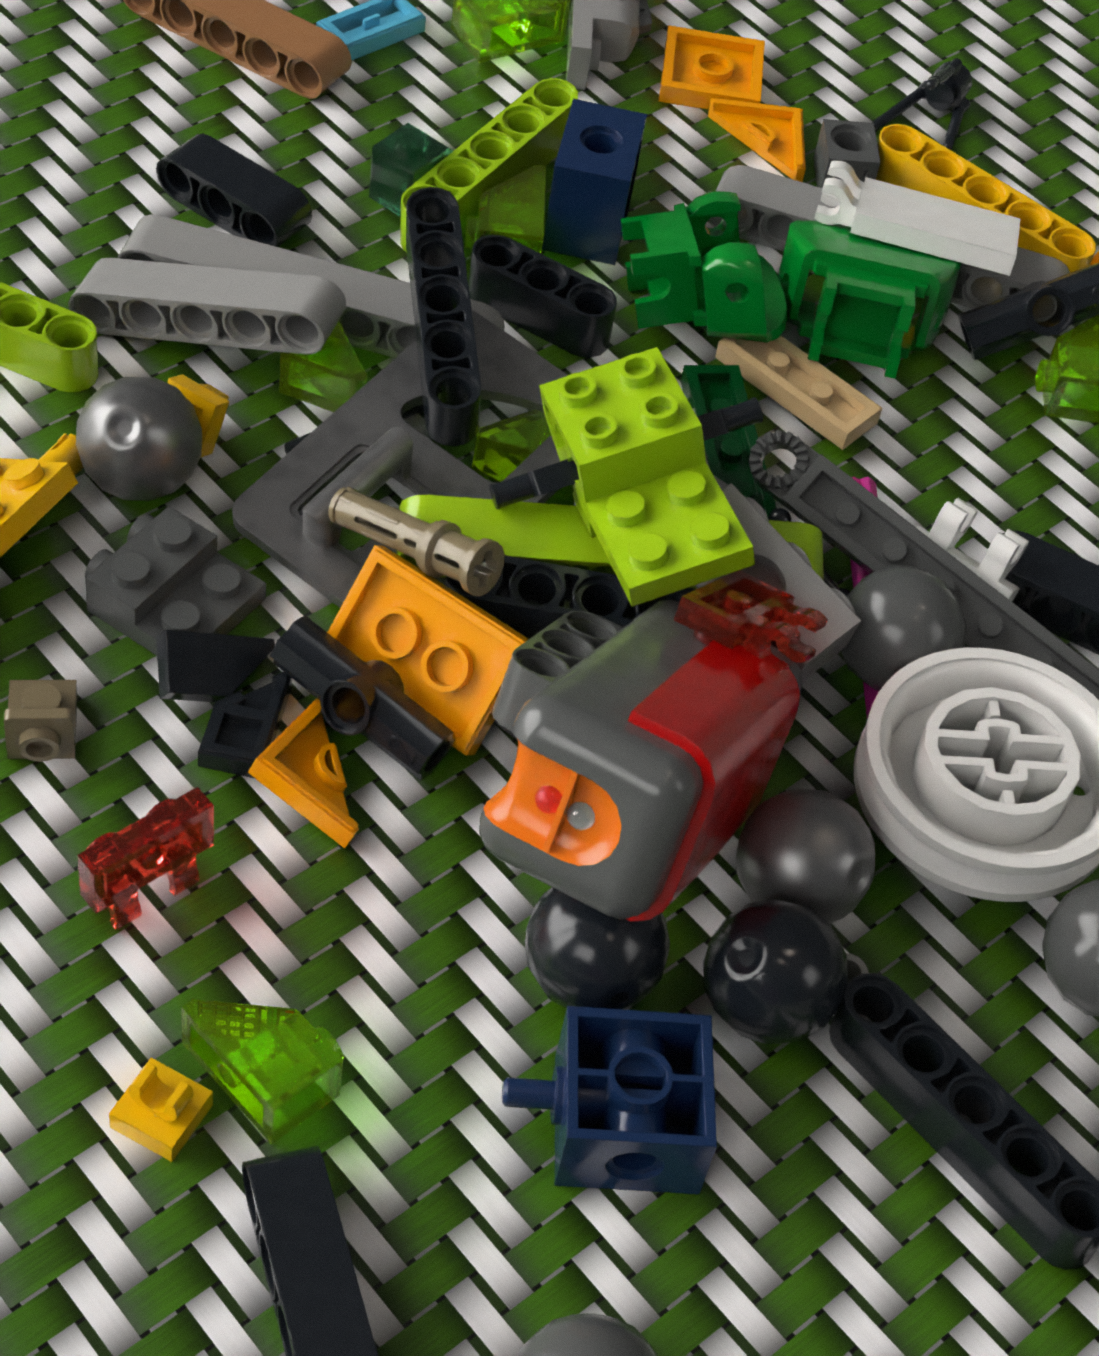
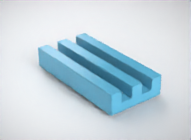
(375, 25)

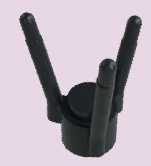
(943, 91)

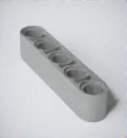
(210, 305)

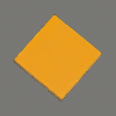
(710, 66)

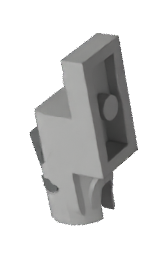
(602, 33)

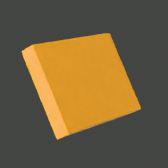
(434, 639)

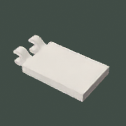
(919, 220)

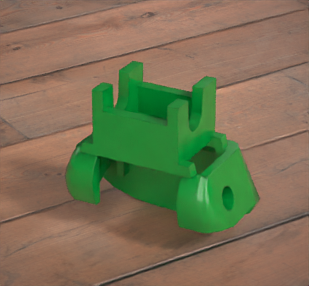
(704, 272)
(864, 295)

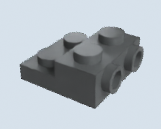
(169, 581)

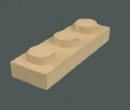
(803, 387)

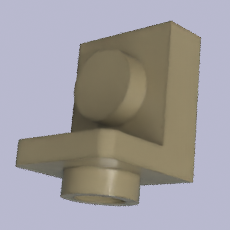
(41, 720)

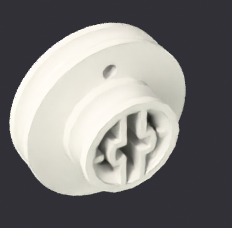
(977, 774)

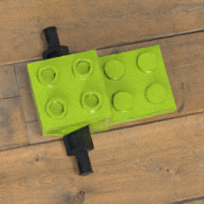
(641, 474)

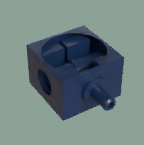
(593, 181)
(628, 1100)

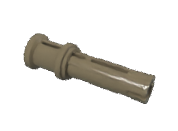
(435, 546)

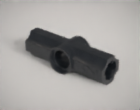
(1011, 318)
(362, 697)

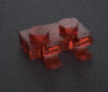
(749, 614)
(138, 854)

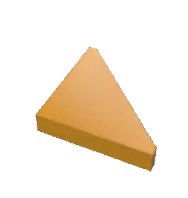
(767, 129)
(308, 774)

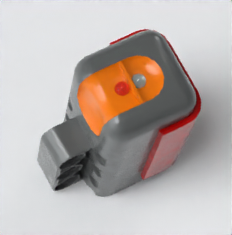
(633, 756)

